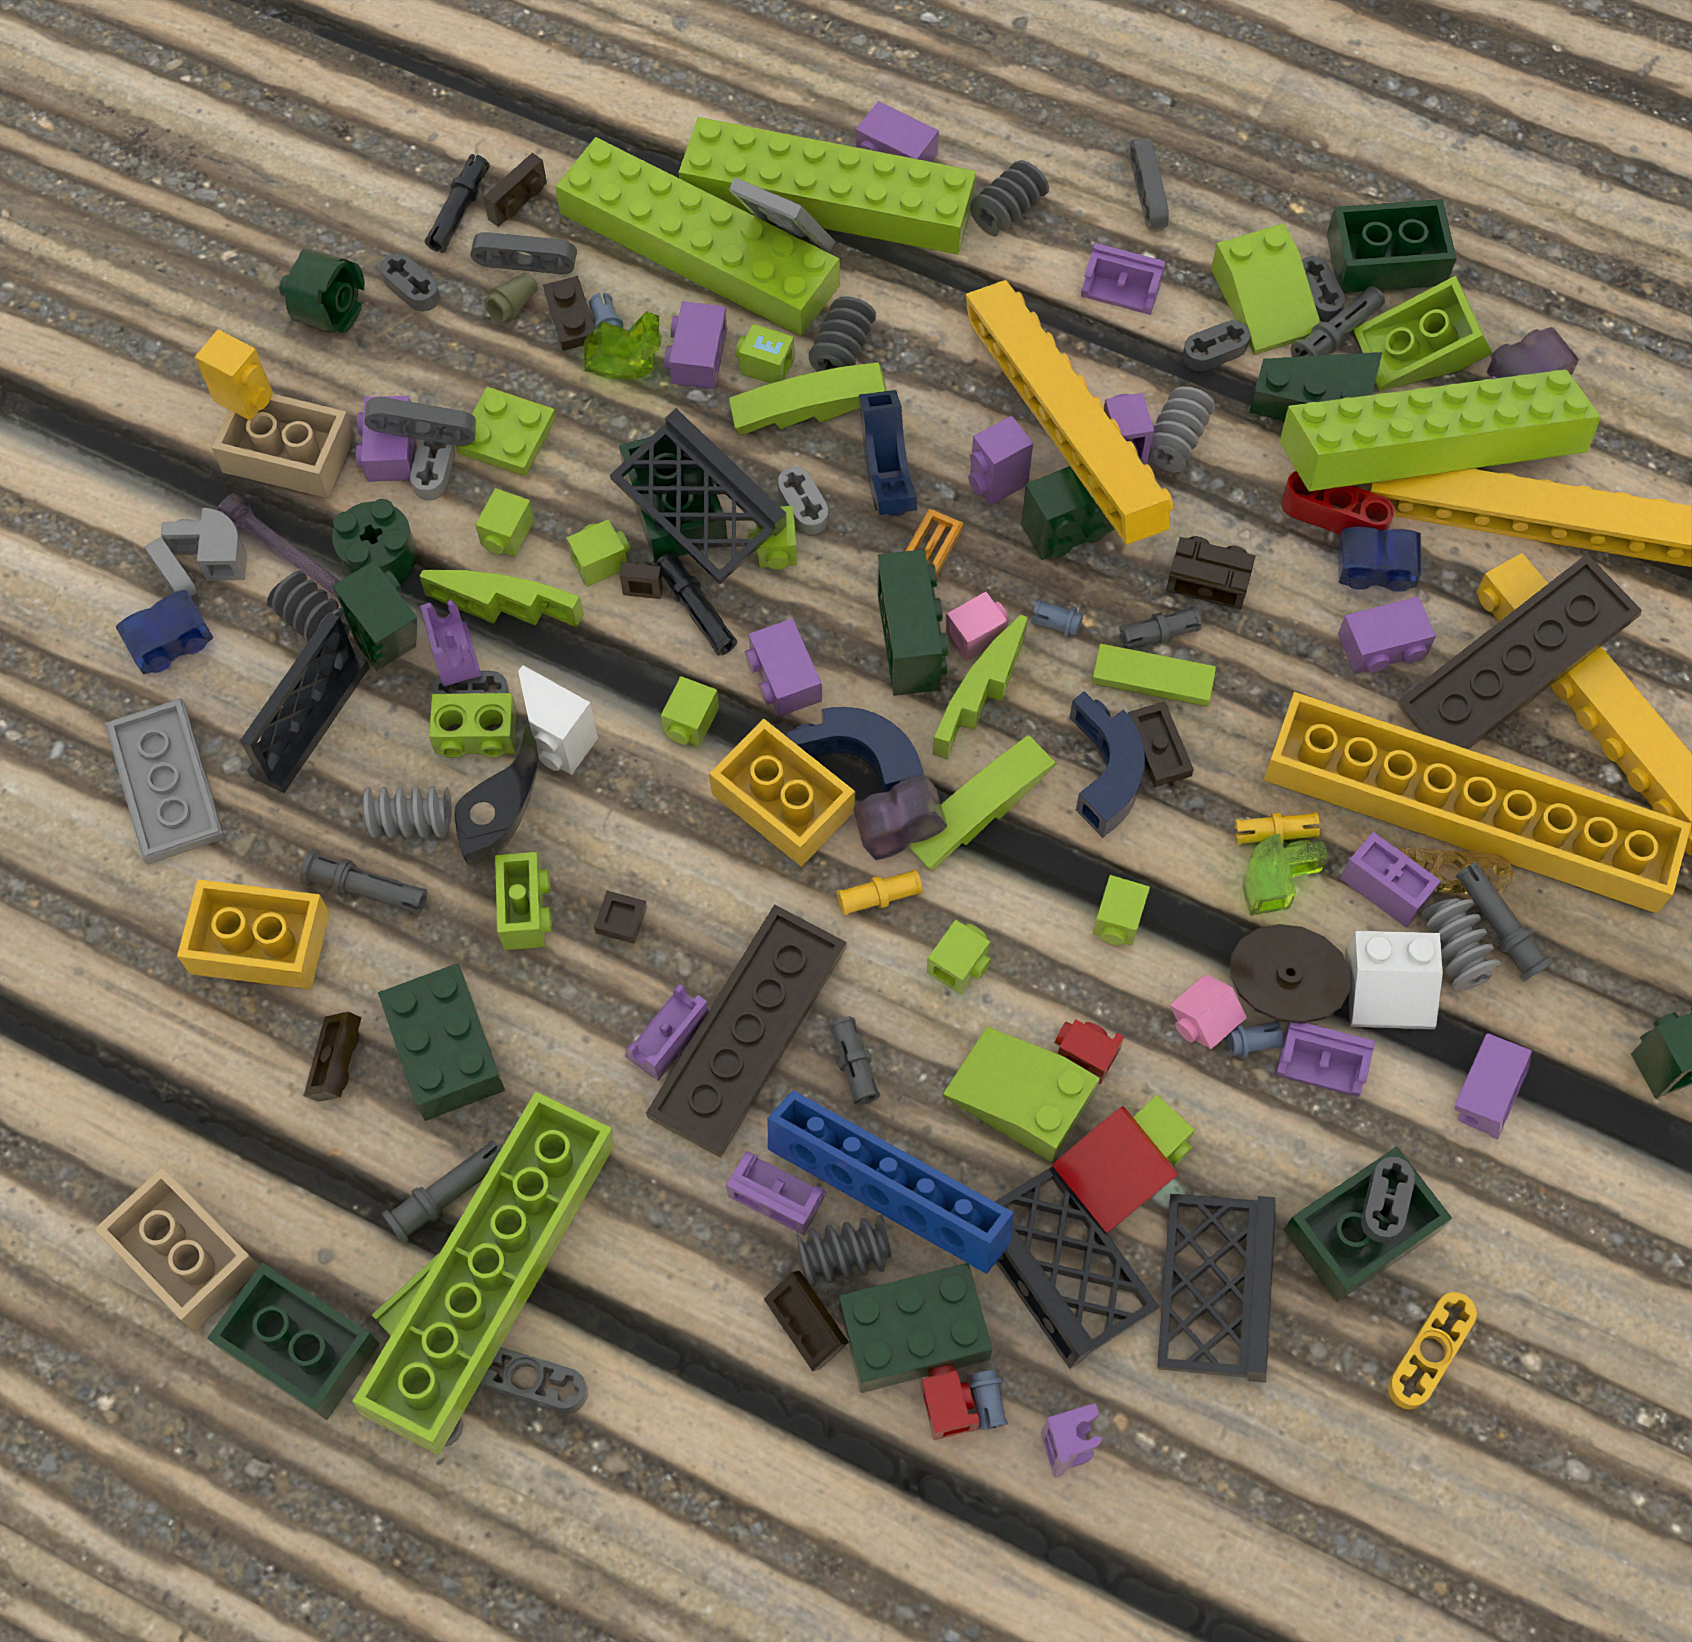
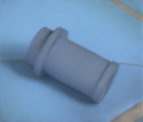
(604, 312)
(1057, 618)
(1254, 1038)
(988, 1399)

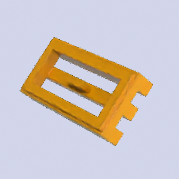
(944, 522)

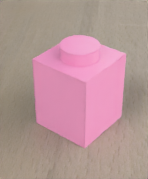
(976, 625)
(1207, 1012)

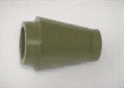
(510, 297)

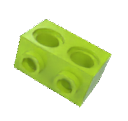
(474, 715)

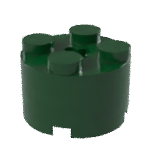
(323, 291)
(376, 534)

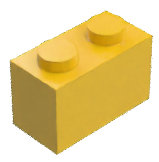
(234, 375)

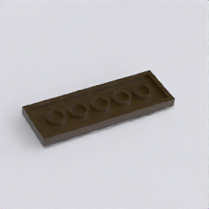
(1520, 656)
(746, 1031)

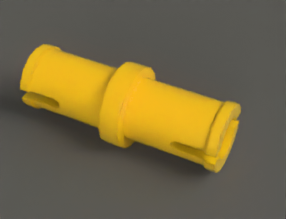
(1287, 826)
(879, 892)

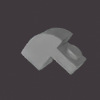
(215, 542)

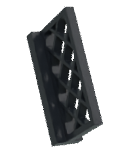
(728, 480)
(303, 705)
(1039, 1291)
(1256, 1294)

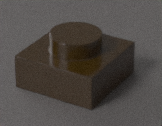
(641, 580)
(620, 917)

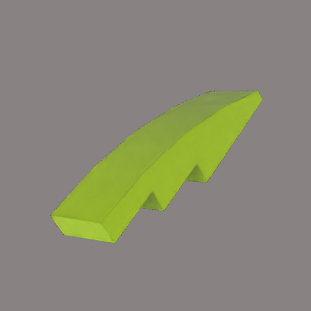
(805, 396)
(492, 593)
(985, 679)
(986, 797)

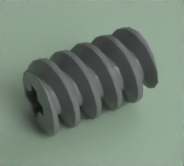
(1008, 197)
(842, 334)
(303, 604)
(844, 1250)

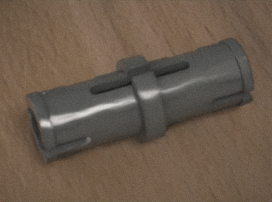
(1160, 627)
(854, 1060)

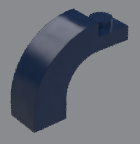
(886, 453)
(864, 736)
(1113, 794)

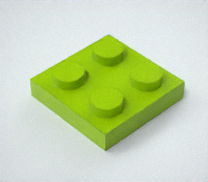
(508, 431)

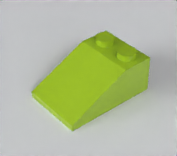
(1266, 287)
(1425, 336)
(1023, 1091)

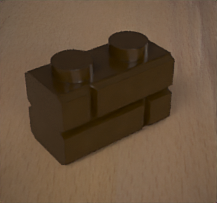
(1210, 572)

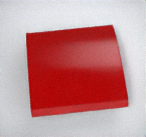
(1115, 1169)

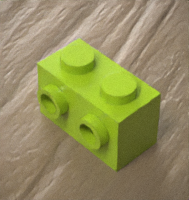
(521, 901)

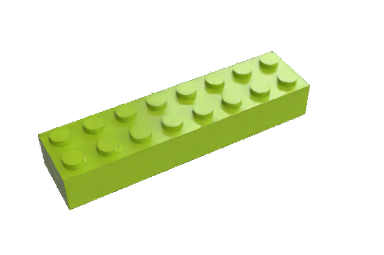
(836, 183)
(698, 236)
(1438, 429)
(485, 1273)

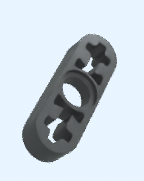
(1149, 183)
(545, 256)
(439, 423)
(559, 1377)

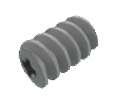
(1180, 427)
(407, 813)
(1460, 942)

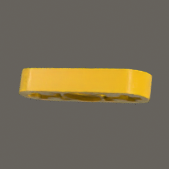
(1458, 1330)

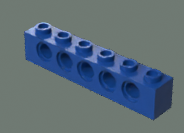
(890, 1181)

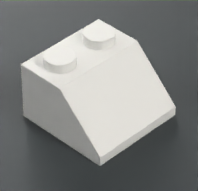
(558, 721)
(1394, 979)

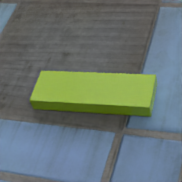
(1154, 675)

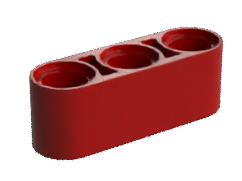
(1317, 507)

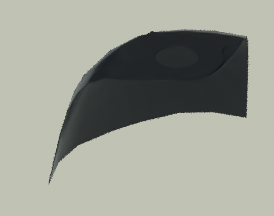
(508, 794)

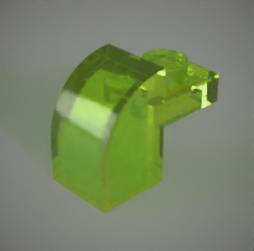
(623, 352)
(1270, 871)

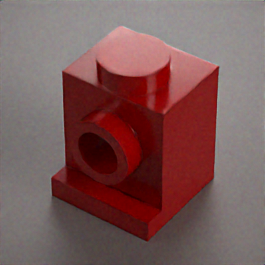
(1089, 1046)
(948, 1403)

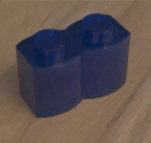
(1379, 558)
(164, 632)

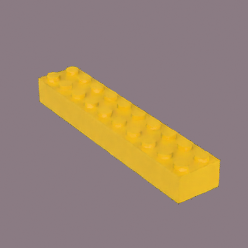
(1479, 803)

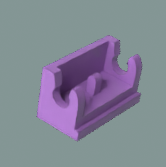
(1123, 278)
(451, 645)
(1389, 879)
(668, 1033)
(1325, 1058)
(1493, 1085)
(775, 1193)
(1066, 1438)

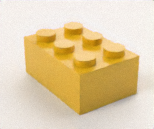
(782, 792)
(254, 934)

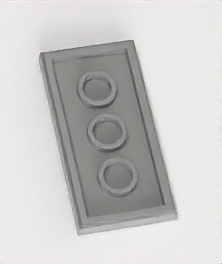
(781, 214)
(164, 781)

